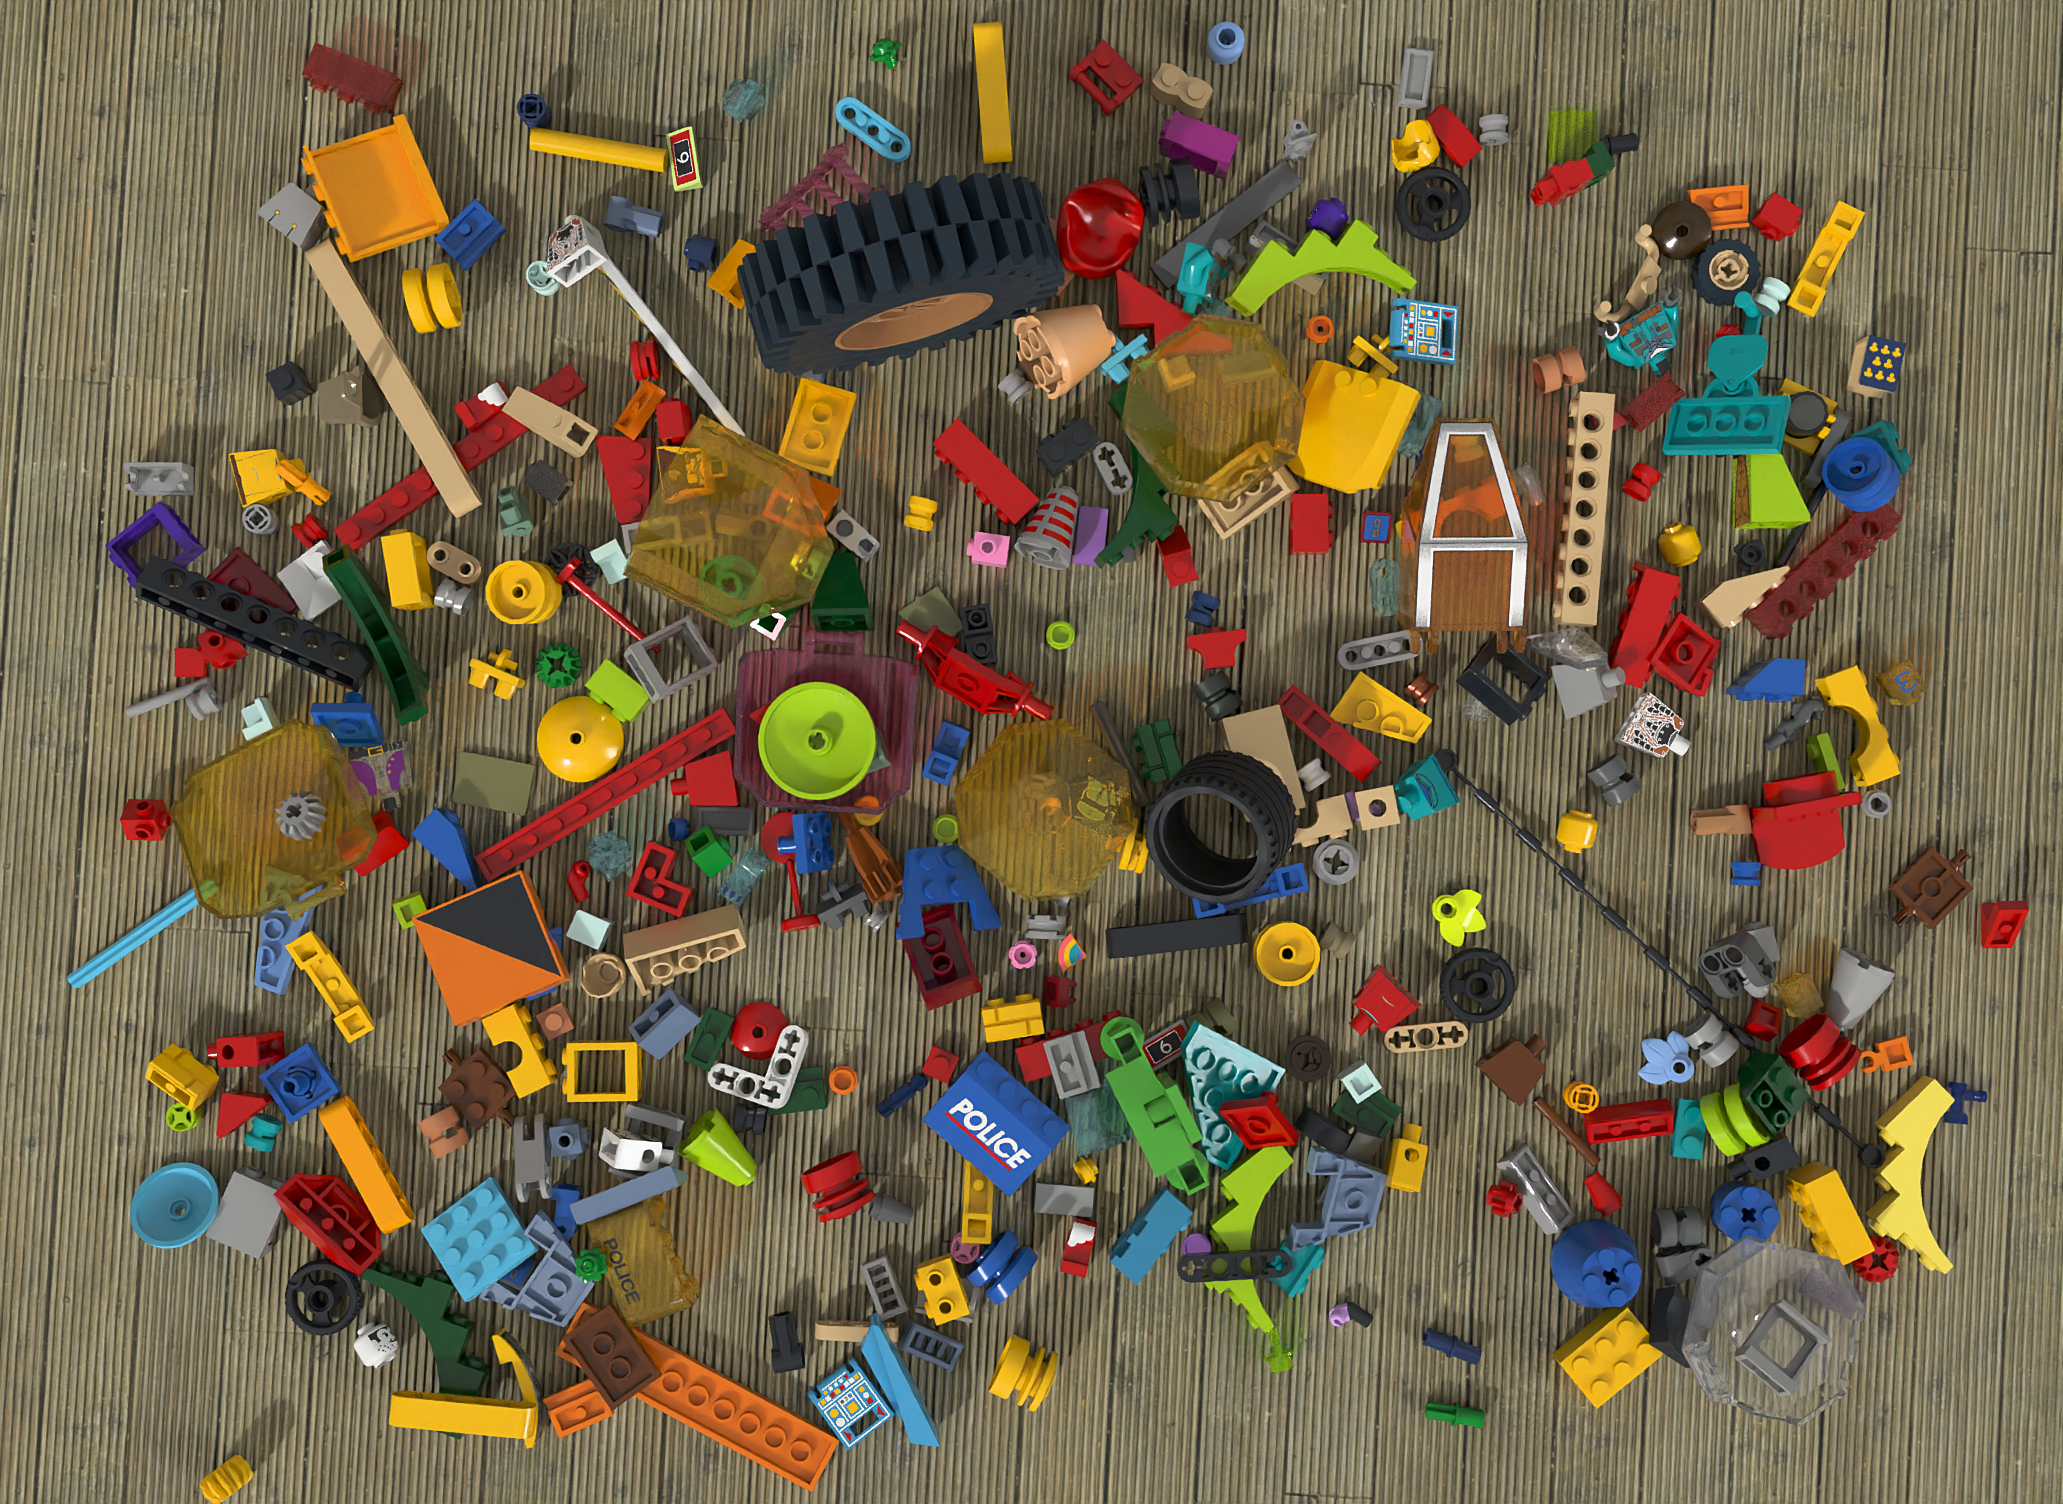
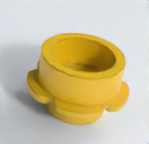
(1086, 1170)

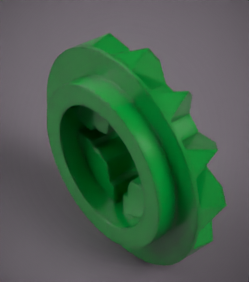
(571, 662)

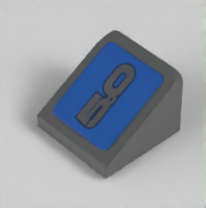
(520, 1275)

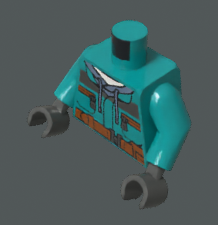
(1203, 270)
(1646, 335)

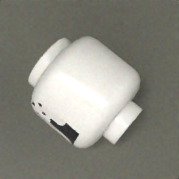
(375, 1345)

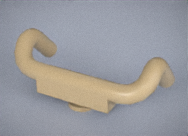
(1643, 285)

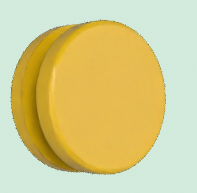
(1134, 851)

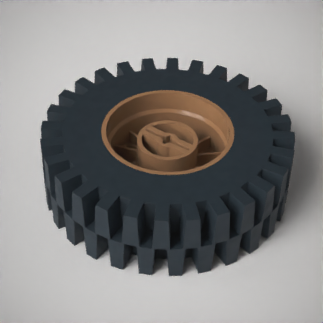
(900, 273)

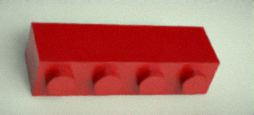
(986, 473)
(1033, 1055)

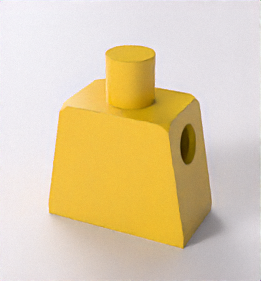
(1405, 1173)

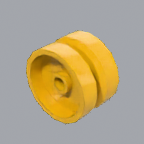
(432, 298)
(523, 592)
(1268, 953)

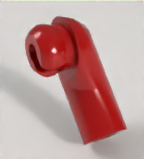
(576, 878)

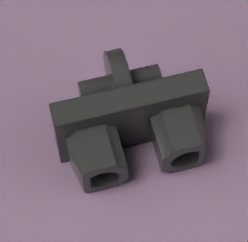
(839, 899)

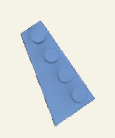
(274, 961)

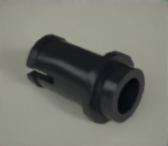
(1620, 143)

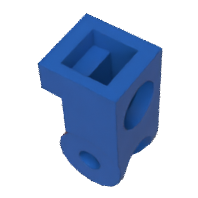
(566, 1195)

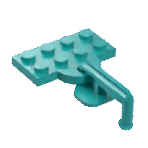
(1732, 411)

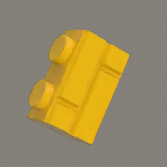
(1012, 1018)
(182, 1076)

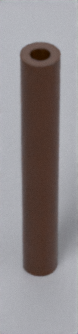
(1566, 1131)

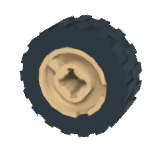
(1725, 271)

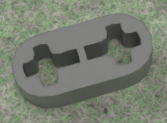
(1106, 471)

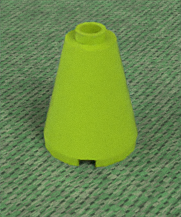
(718, 1149)

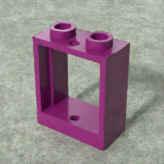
(1205, 145)

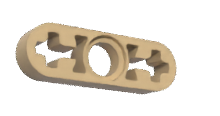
(1447, 1042)
(850, 1330)

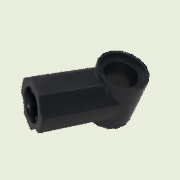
(786, 1349)

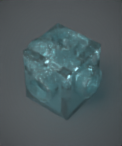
(609, 855)

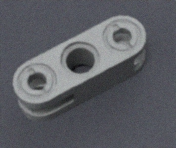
(532, 1157)

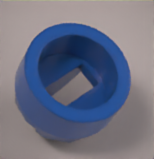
(678, 829)

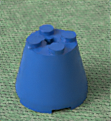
(1584, 1254)

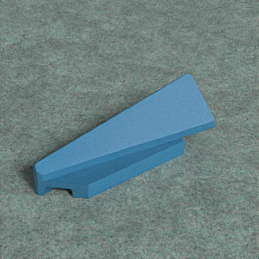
(898, 1384)

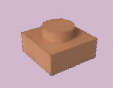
(555, 1021)

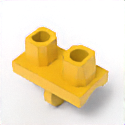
(1362, 349)
(507, 682)

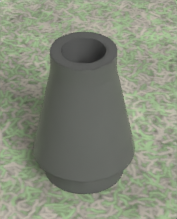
(889, 1209)

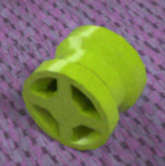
(177, 1119)

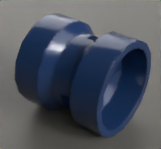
(536, 117)
(1202, 609)

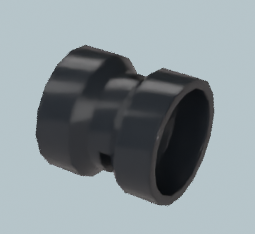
(748, 1119)

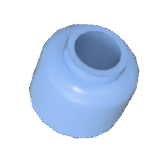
(1225, 43)

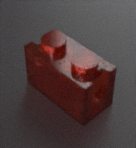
(1652, 402)

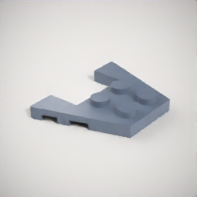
(1349, 1202)
(553, 1288)

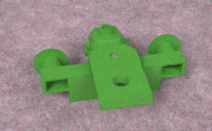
(1149, 1107)

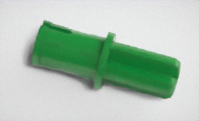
(1455, 1414)

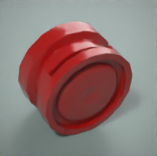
(645, 359)

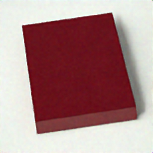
(248, 578)

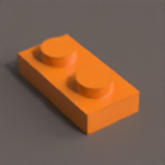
(639, 409)

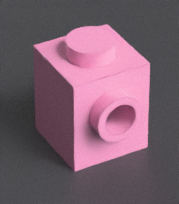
(989, 549)

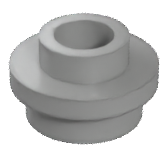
(1883, 800)

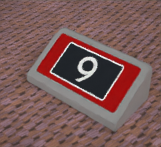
(1165, 1045)

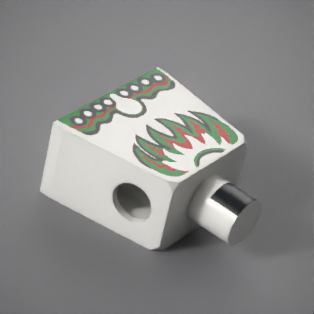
(633, 1150)

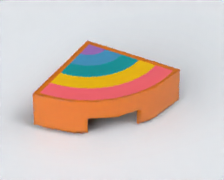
(1069, 953)

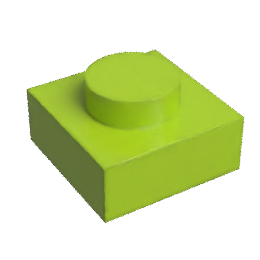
(407, 907)

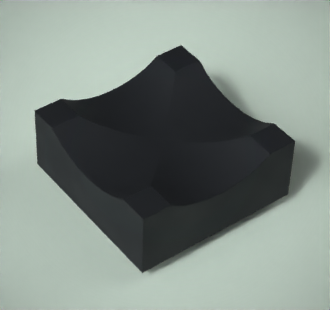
(1669, 1322)

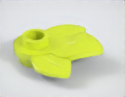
(1462, 916)

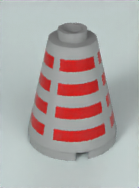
(1051, 530)

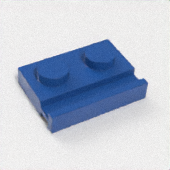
(470, 234)

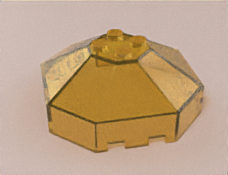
(1214, 409)
(1044, 810)

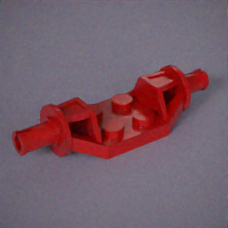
(969, 679)

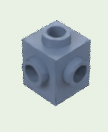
(577, 1133)

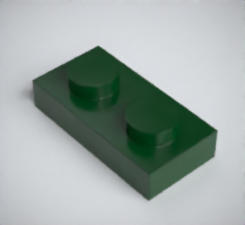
(709, 1038)

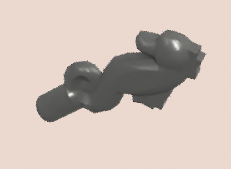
(1802, 713)

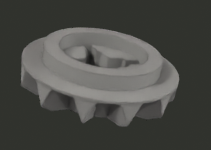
(1342, 873)

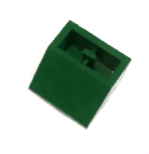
(1770, 1090)

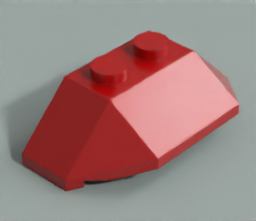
(332, 1219)

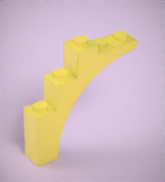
(1907, 1130)

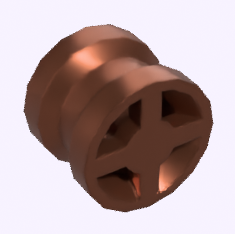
(1421, 688)

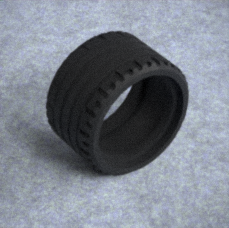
(1187, 861)

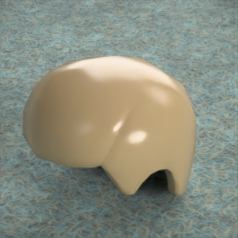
(603, 975)

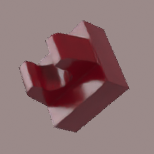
(1057, 991)

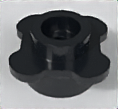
(1758, 558)

